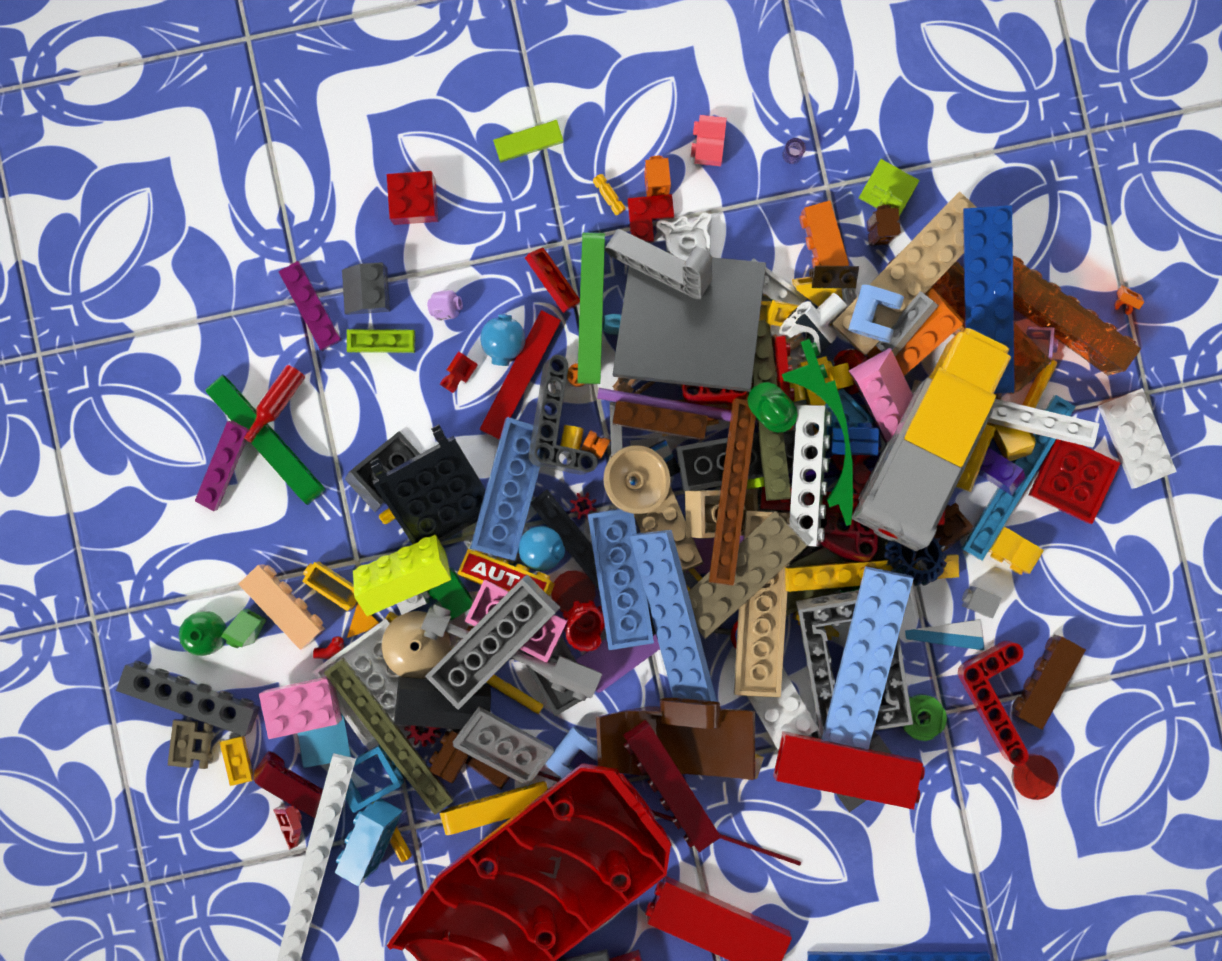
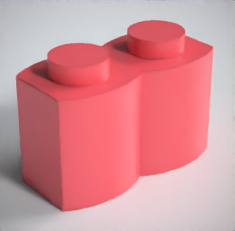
(710, 140)

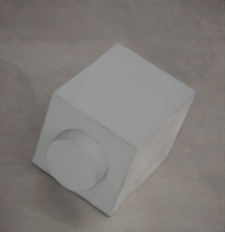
(981, 601)

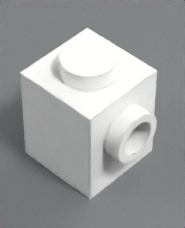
(413, 602)

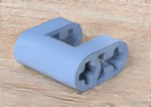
(865, 310)
(568, 749)

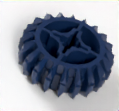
(929, 559)

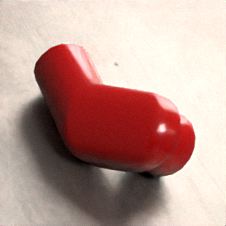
(331, 650)

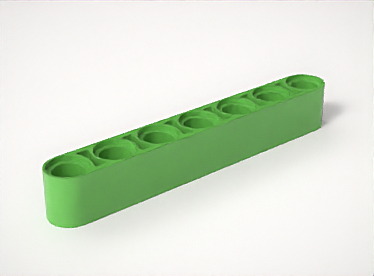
(591, 308)

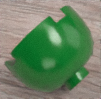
(202, 633)

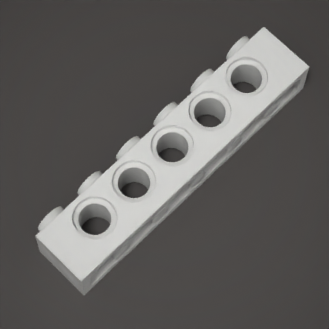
(799, 510)

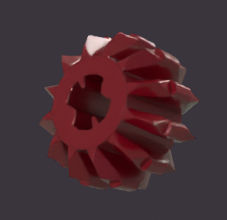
(427, 735)

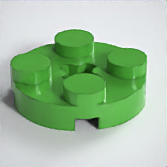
(935, 723)

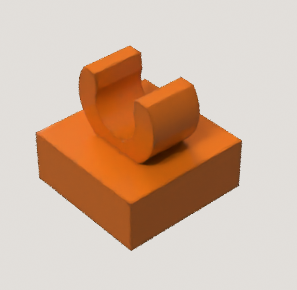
(1128, 297)

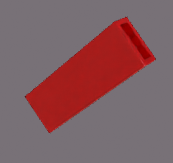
(848, 770)
(715, 924)

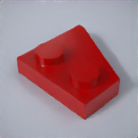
(289, 823)

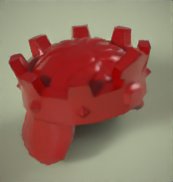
(584, 626)

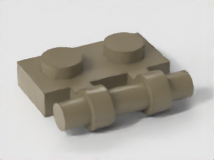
(183, 744)

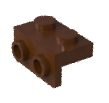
(954, 528)

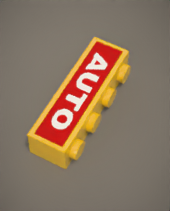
(479, 567)

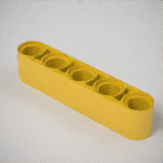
(490, 808)

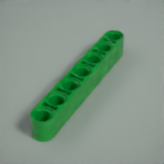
(266, 441)

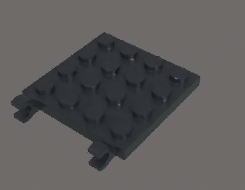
(432, 491)

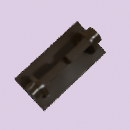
(834, 276)

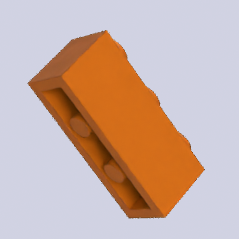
(823, 235)

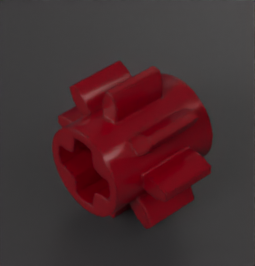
(580, 499)

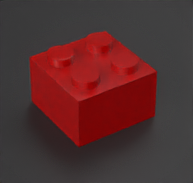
(412, 197)

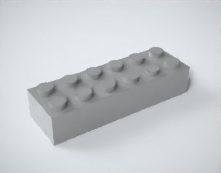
(492, 642)

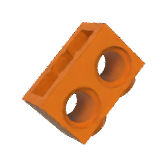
(657, 176)

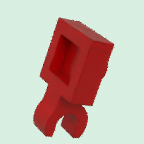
(460, 369)

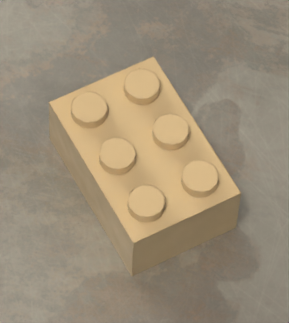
(702, 511)

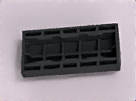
(424, 705)

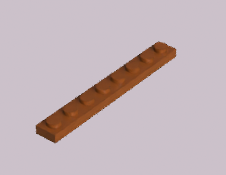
(732, 494)

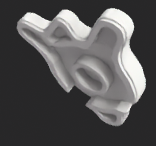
(684, 236)

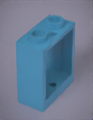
(353, 796)

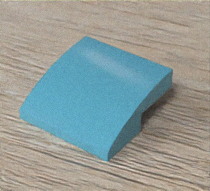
(320, 744)

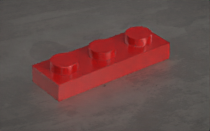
(553, 279)

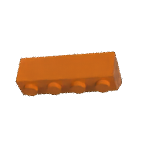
(929, 336)

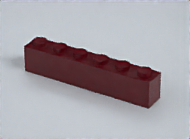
(672, 786)

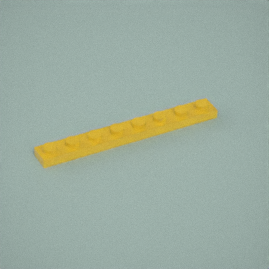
(847, 574)

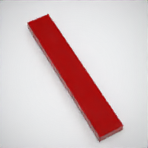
(520, 374)

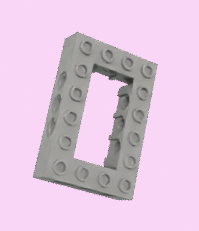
(836, 609)

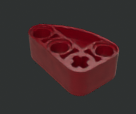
(847, 542)

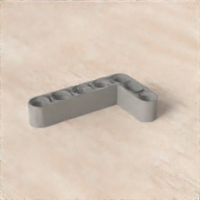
(686, 276)

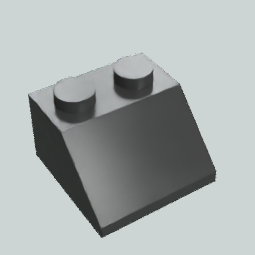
(366, 288)

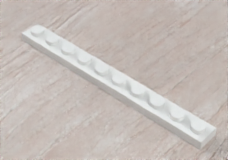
(316, 858)

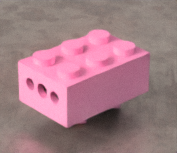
(300, 707)

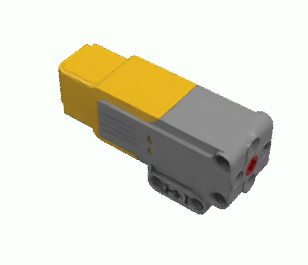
(933, 442)

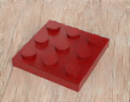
(1074, 480)

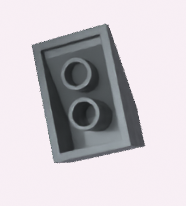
(391, 454)

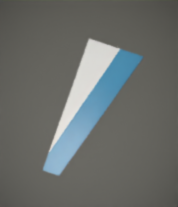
(960, 634)

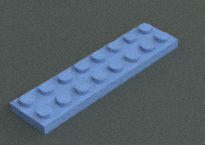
(672, 615)

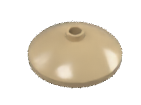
(650, 478)
(398, 650)

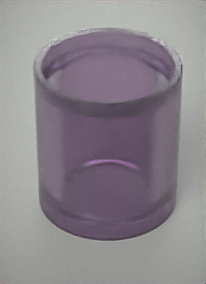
(797, 143)

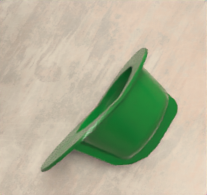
(772, 407)

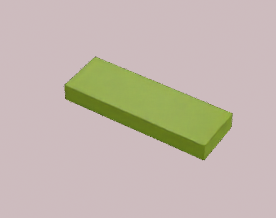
(528, 141)
(380, 341)

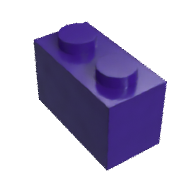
(1001, 472)

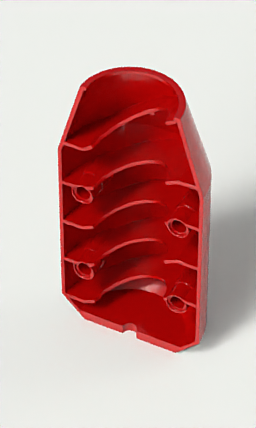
(504, 909)

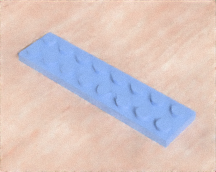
(867, 657)

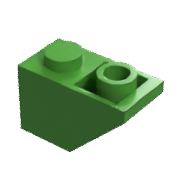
(244, 629)

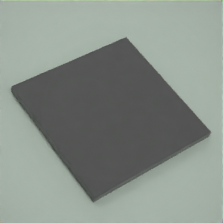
(692, 339)

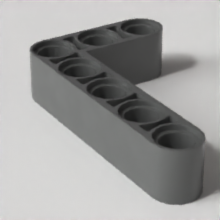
(552, 422)

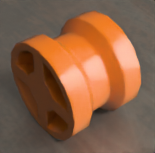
(572, 375)

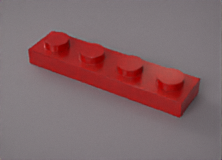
(782, 351)

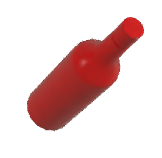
(275, 399)

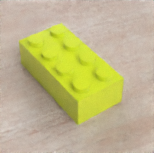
(401, 575)

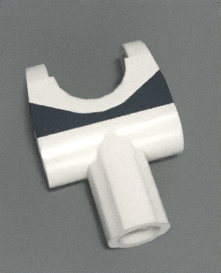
(814, 322)

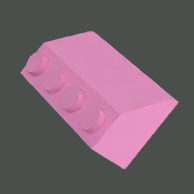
(883, 391)
(540, 644)

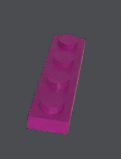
(310, 305)
(222, 466)

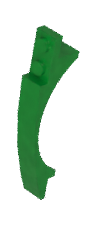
(812, 378)

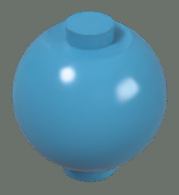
(502, 339)
(541, 548)

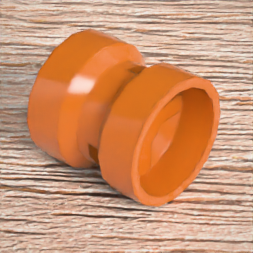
(595, 444)

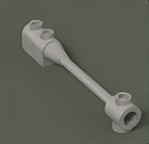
(562, 674)

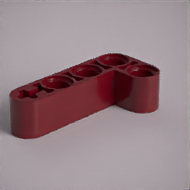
(287, 785)

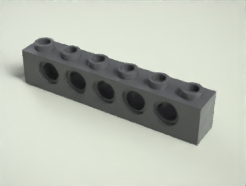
(132, 684)

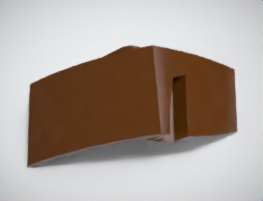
(693, 732)

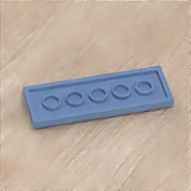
(508, 492)
(619, 580)

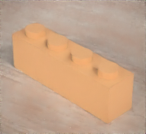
(282, 606)

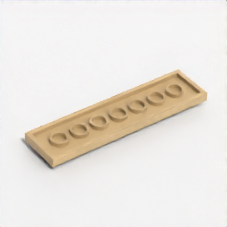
(914, 268)
(761, 630)

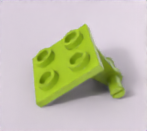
(888, 187)

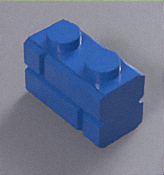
(862, 439)

